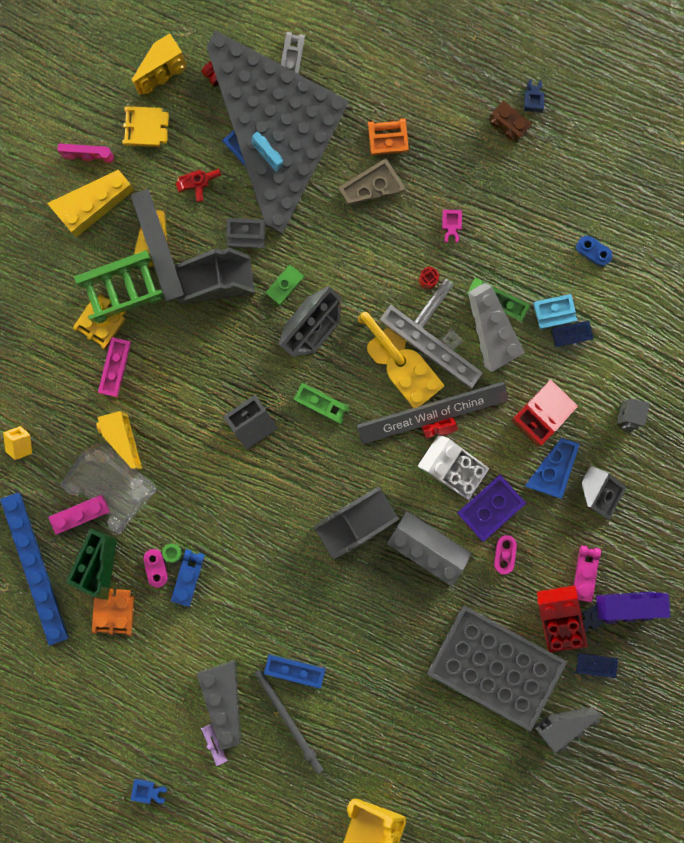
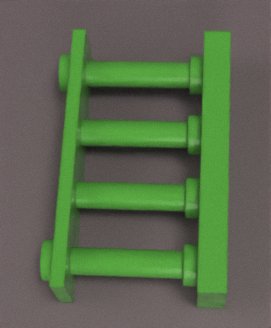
(122, 268)

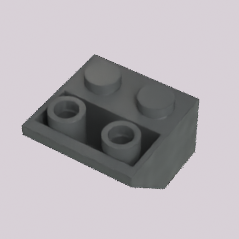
(250, 422)

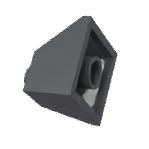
(602, 491)

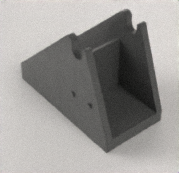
(215, 276)
(356, 523)

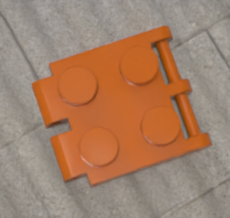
(114, 613)

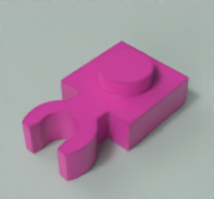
(451, 222)

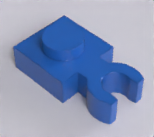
(144, 791)

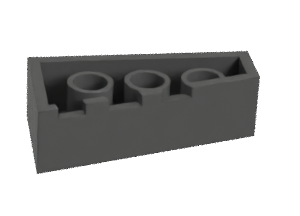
(221, 696)

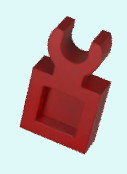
(442, 427)

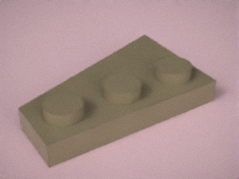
(372, 184)

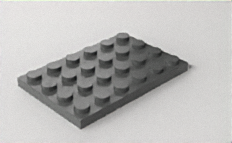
(497, 668)

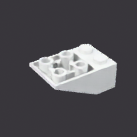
(453, 466)

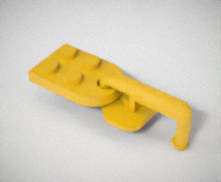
(415, 377)

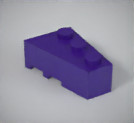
(633, 606)

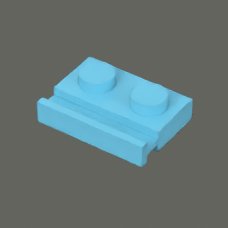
(268, 153)
(555, 311)

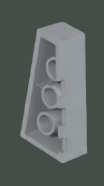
(494, 330)

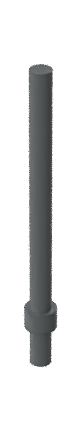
(309, 754)

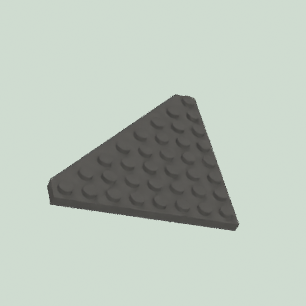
(285, 110)

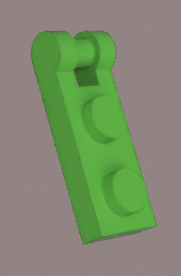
(320, 403)

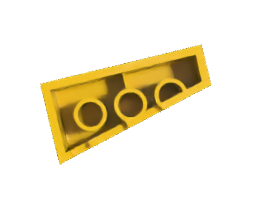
(91, 202)

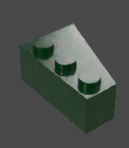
(94, 565)

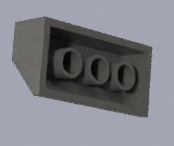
(429, 548)

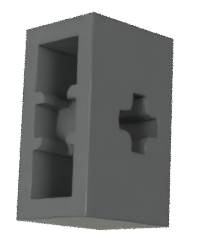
(632, 414)

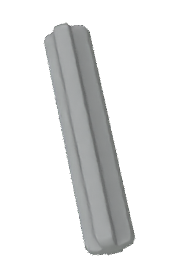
(433, 303)

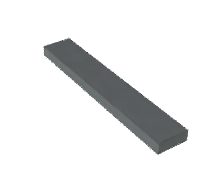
(157, 245)

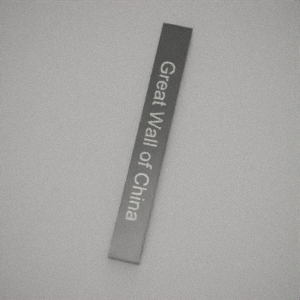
(432, 412)

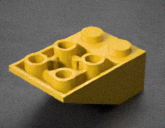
(159, 65)

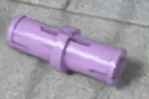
(220, 756)

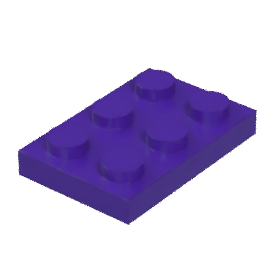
(491, 508)

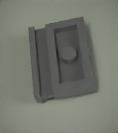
(245, 232)

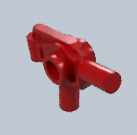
(196, 180)

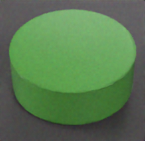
(171, 553)

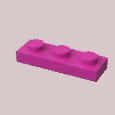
(114, 367)
(79, 514)

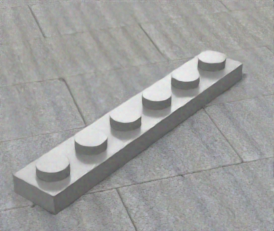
(430, 346)

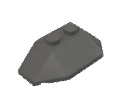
(312, 323)

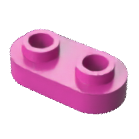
(503, 554)
(157, 567)

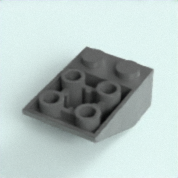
(563, 727)

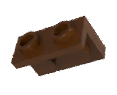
(510, 122)

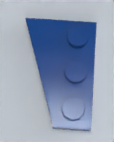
(555, 469)

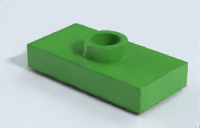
(284, 285)

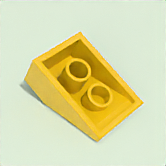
(118, 433)

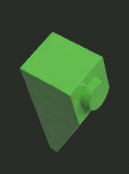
(511, 305)

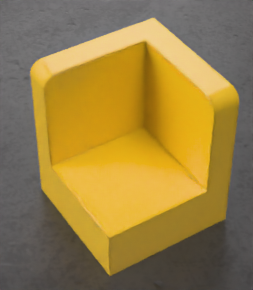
(17, 443)

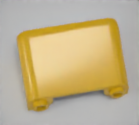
(373, 824)

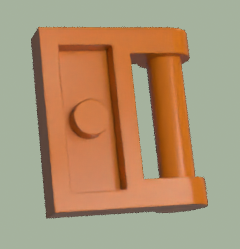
(390, 142)

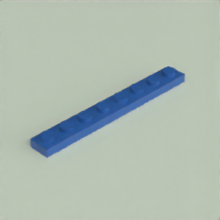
(34, 568)

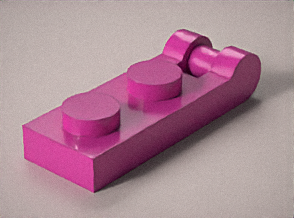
(86, 152)
(586, 573)

